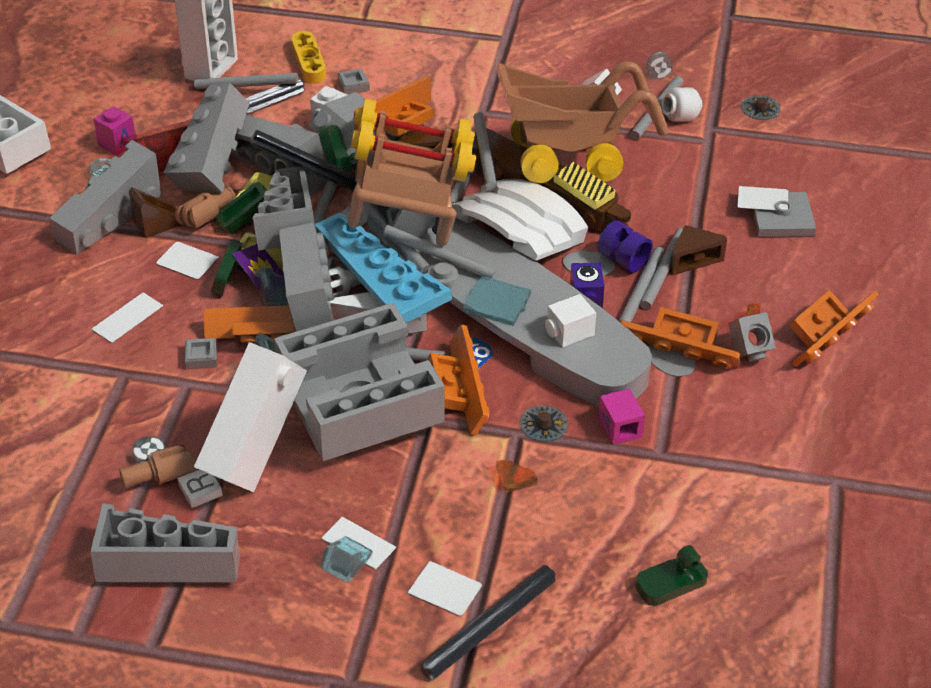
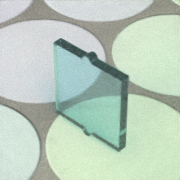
(497, 300)

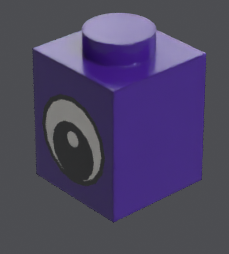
(588, 280)

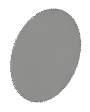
(589, 257)
(672, 362)

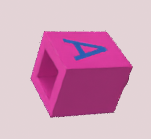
(111, 127)
(621, 416)

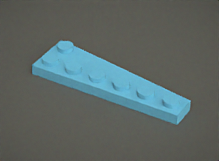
(382, 271)

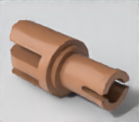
(203, 208)
(160, 467)

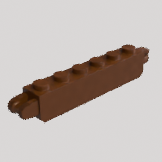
(506, 162)

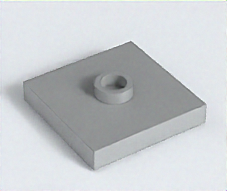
(786, 223)

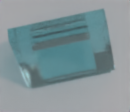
(345, 558)

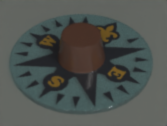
(760, 107)
(544, 423)

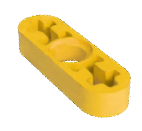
(306, 64)

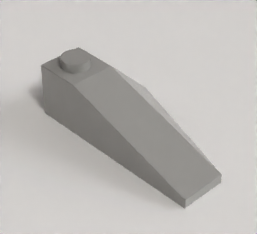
(340, 113)

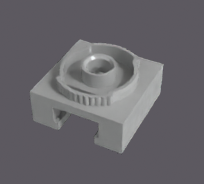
(361, 382)

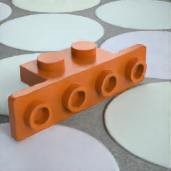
(406, 105)
(823, 320)
(248, 322)
(685, 334)
(462, 380)

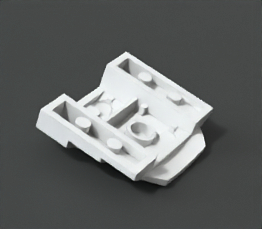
(526, 214)

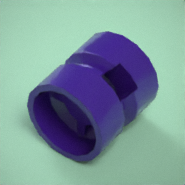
(625, 246)

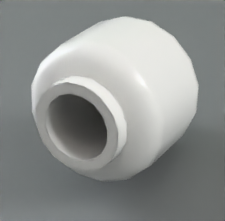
(681, 104)

